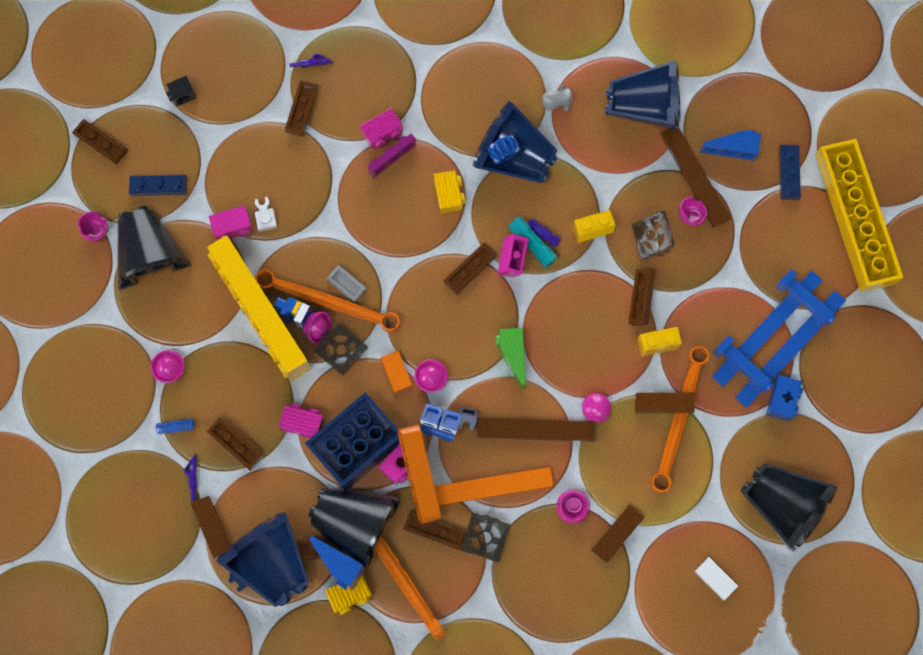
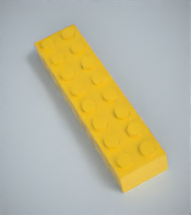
(858, 215)
(261, 312)

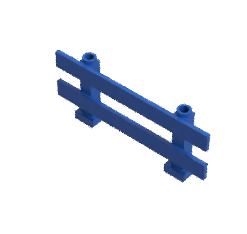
(739, 358)

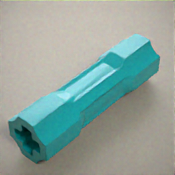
(535, 245)

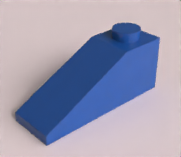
(736, 145)
(343, 568)

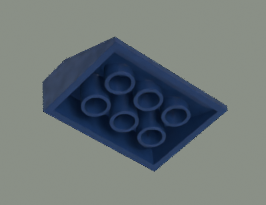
(354, 441)

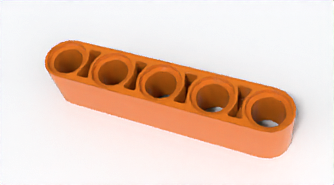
(419, 474)

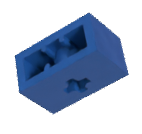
(777, 406)

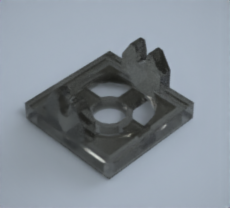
(649, 222)
(340, 330)
(476, 519)

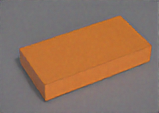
(396, 372)

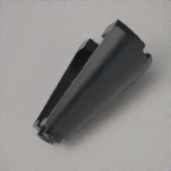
(145, 247)
(788, 502)
(352, 520)

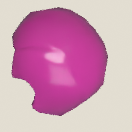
(692, 212)
(92, 226)
(596, 407)

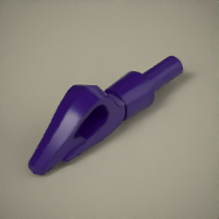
(312, 62)
(193, 477)

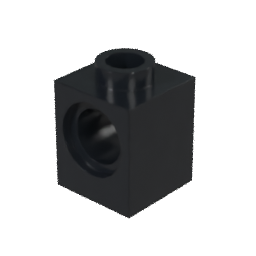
(180, 91)

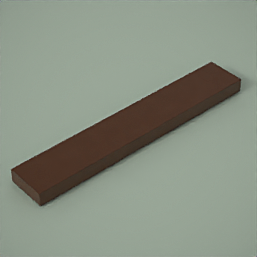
(695, 176)
(535, 429)

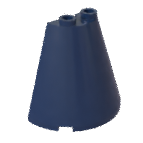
(647, 96)
(535, 150)
(268, 561)

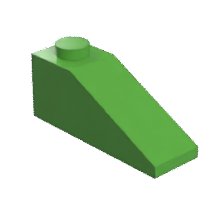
(512, 351)

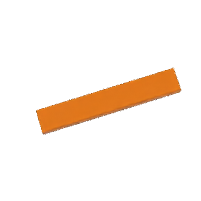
(494, 486)

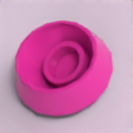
(317, 326)
(167, 366)
(431, 375)
(573, 500)

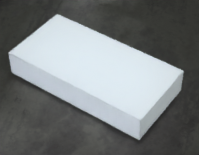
(716, 578)

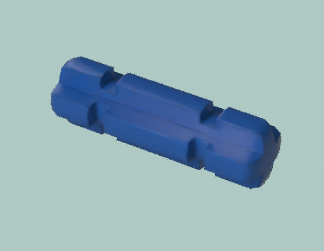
(175, 426)

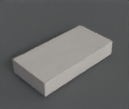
(346, 284)

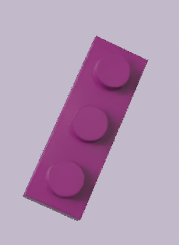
(391, 155)

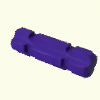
(544, 233)

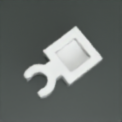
(265, 217)

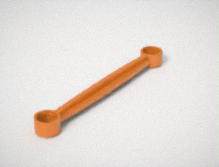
(328, 301)
(678, 422)
(408, 588)

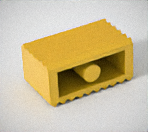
(448, 191)
(593, 226)
(659, 341)
(342, 600)

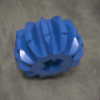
(503, 149)

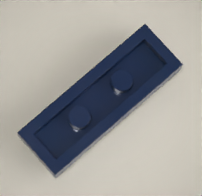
(789, 172)
(158, 185)

